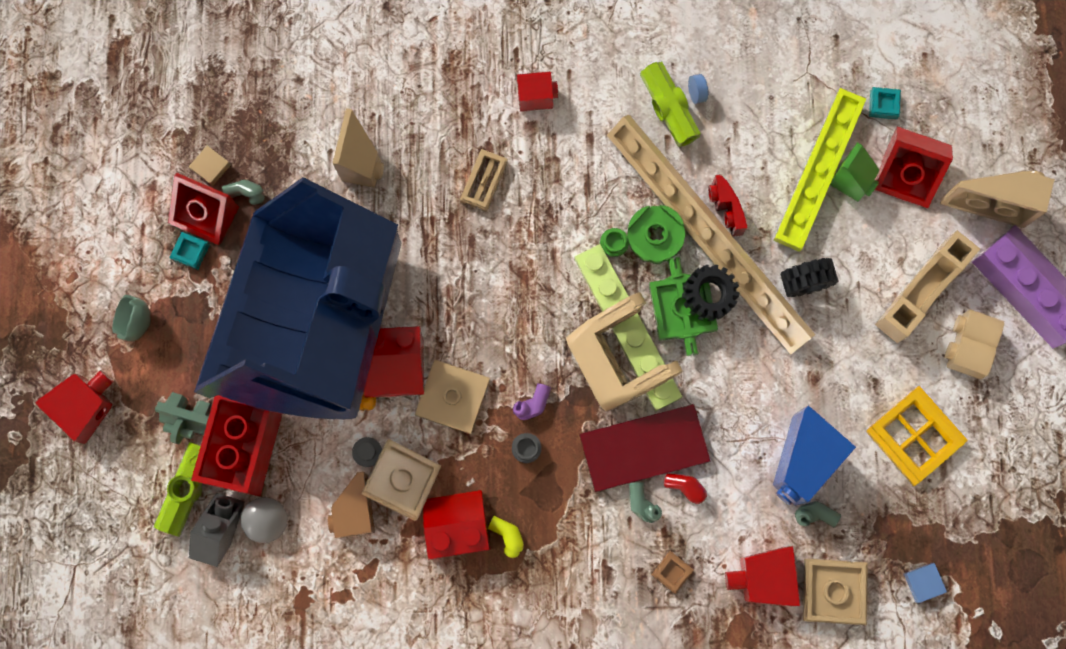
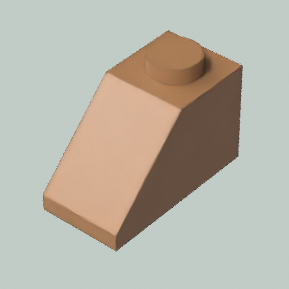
(352, 511)

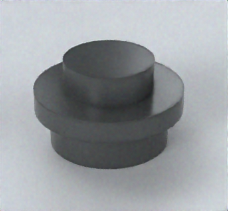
(526, 448)
(366, 451)

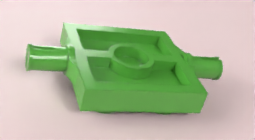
(670, 313)

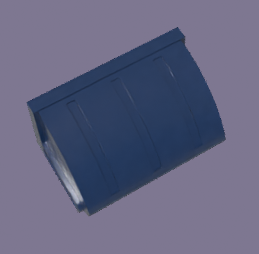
(303, 306)

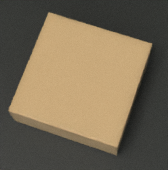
(209, 165)

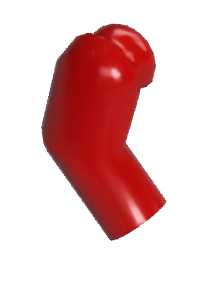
(688, 486)

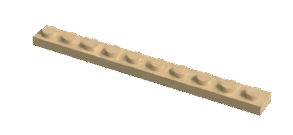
(710, 234)

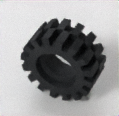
(717, 277)
(809, 277)

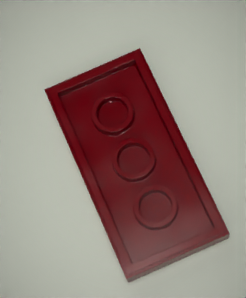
(644, 448)

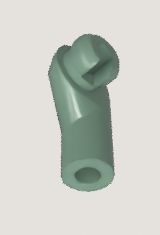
(247, 189)
(642, 507)
(816, 511)

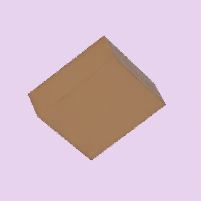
(672, 572)

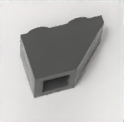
(215, 530)

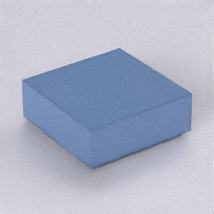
(925, 583)

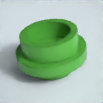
(614, 242)

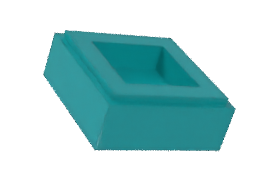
(885, 103)
(189, 251)

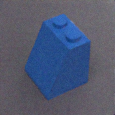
(809, 457)

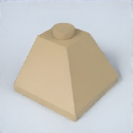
(355, 154)

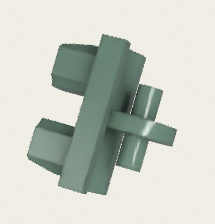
(182, 422)

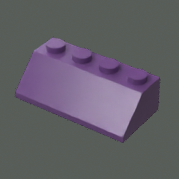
(1027, 283)

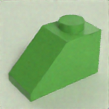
(856, 174)

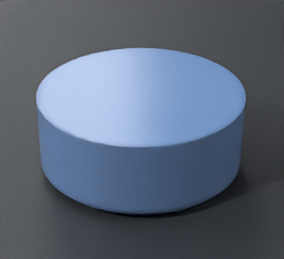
(698, 88)

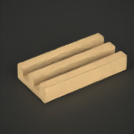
(475, 202)

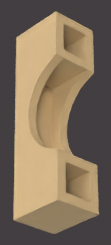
(926, 286)

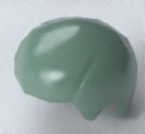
(131, 318)

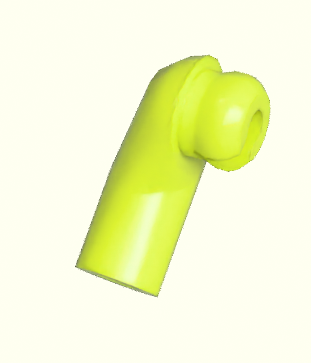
(511, 536)

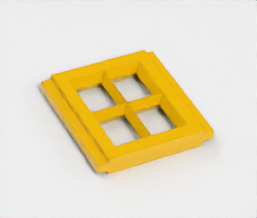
(935, 418)

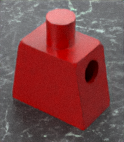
(78, 405)
(767, 577)

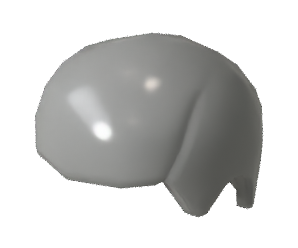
(264, 520)

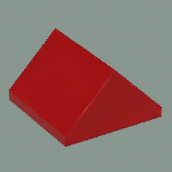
(200, 209)

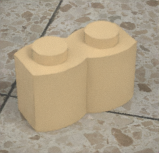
(974, 344)

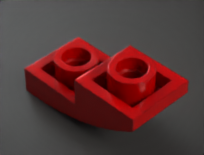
(726, 199)

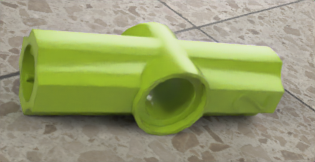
(670, 104)
(175, 507)

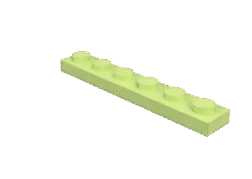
(630, 333)

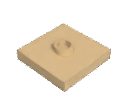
(452, 397)
(401, 480)
(835, 591)

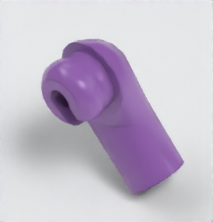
(534, 406)

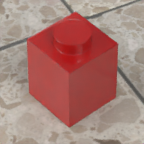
(536, 91)

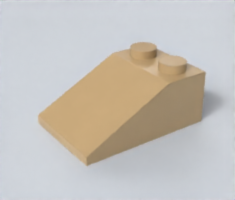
(1007, 198)

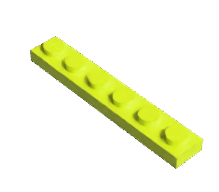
(819, 170)

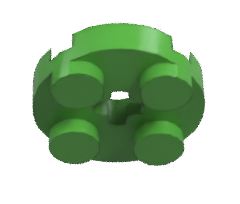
(672, 233)

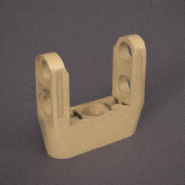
(600, 364)

